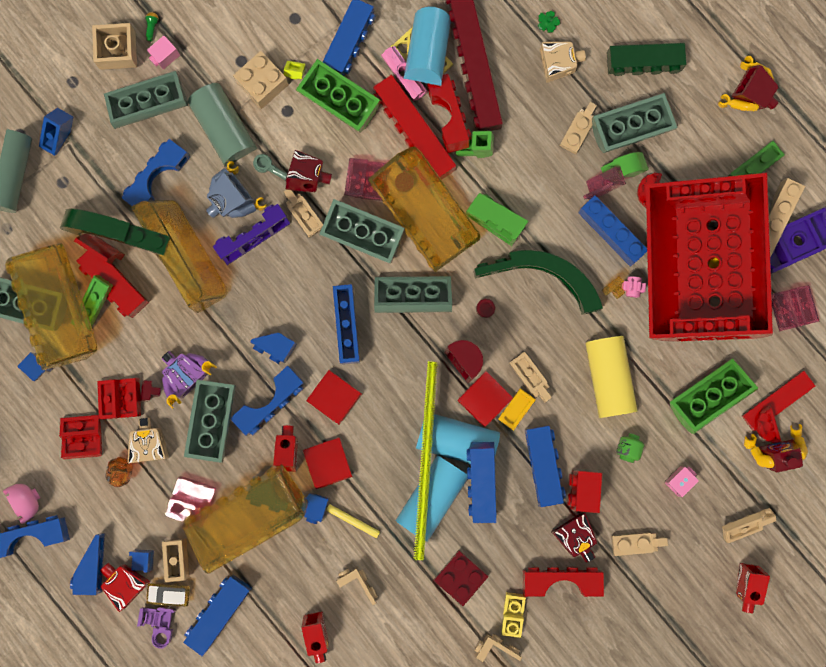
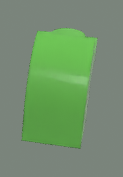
(480, 145)
(630, 164)

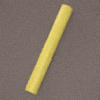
(353, 521)

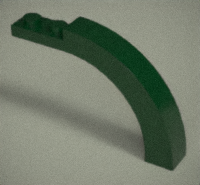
(87, 222)
(561, 269)

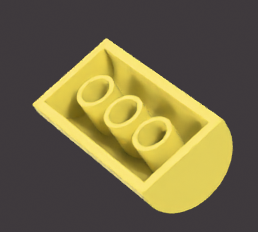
(611, 376)

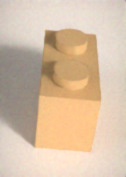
(175, 560)

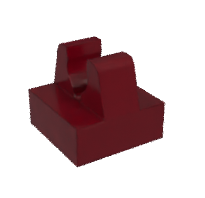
(148, 391)

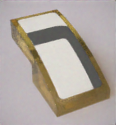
(168, 594)

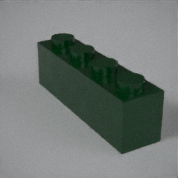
(646, 58)

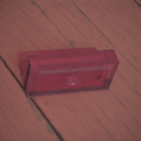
(605, 183)

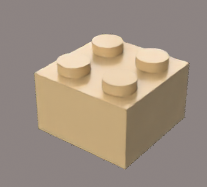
(114, 46)
(261, 80)

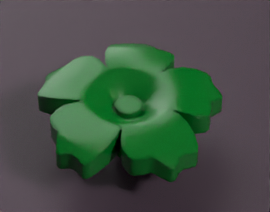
(548, 21)

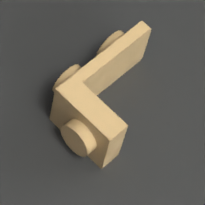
(347, 576)
(483, 647)

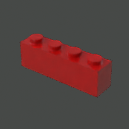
(122, 292)

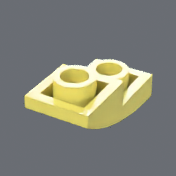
(513, 615)

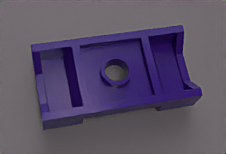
(813, 235)
(232, 250)

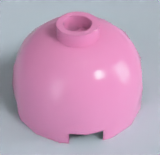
(22, 501)

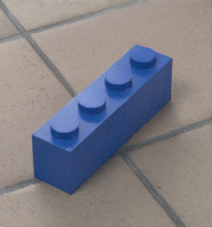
(349, 36)
(612, 231)
(346, 324)
(544, 466)
(482, 482)
(217, 615)

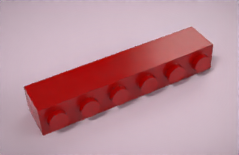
(412, 125)

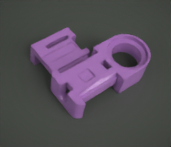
(157, 619)

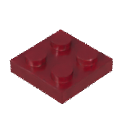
(460, 578)

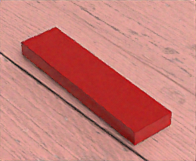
(781, 398)

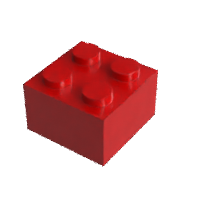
(585, 491)

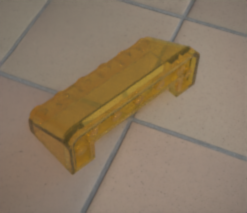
(424, 207)
(185, 254)
(51, 306)
(245, 518)

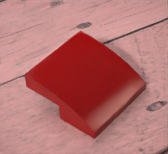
(99, 247)
(333, 397)
(119, 398)
(485, 399)
(80, 437)
(327, 463)

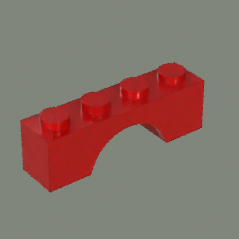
(454, 133)
(537, 581)

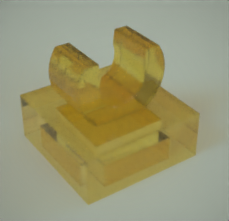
(614, 287)

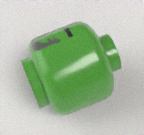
(630, 448)

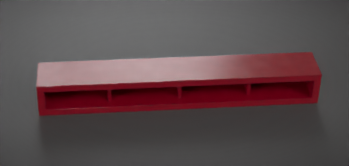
(475, 65)

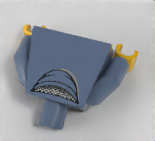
(230, 196)

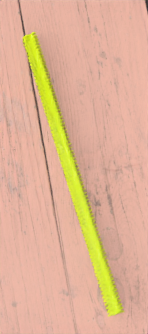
(425, 469)

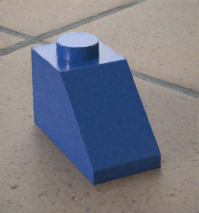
(55, 130)

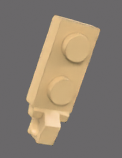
(578, 129)
(303, 213)
(531, 376)
(747, 525)
(637, 543)

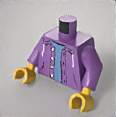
(182, 374)

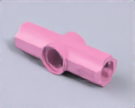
(397, 64)

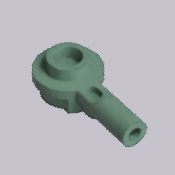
(263, 164)

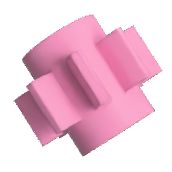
(634, 287)

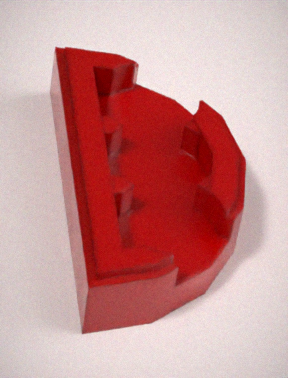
(641, 188)
(767, 426)

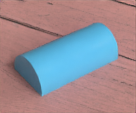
(428, 46)
(454, 437)
(444, 487)

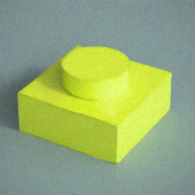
(294, 70)

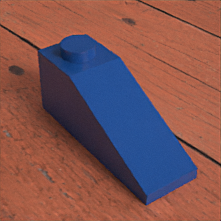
(87, 577)

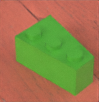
(496, 218)

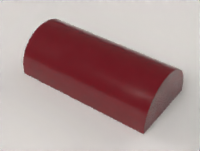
(466, 358)

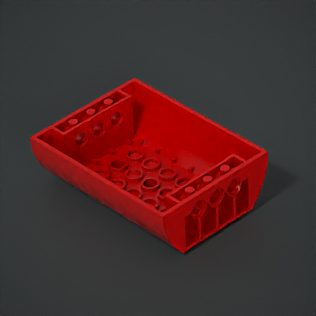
(681, 252)

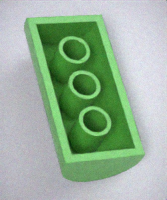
(339, 96)
(712, 396)

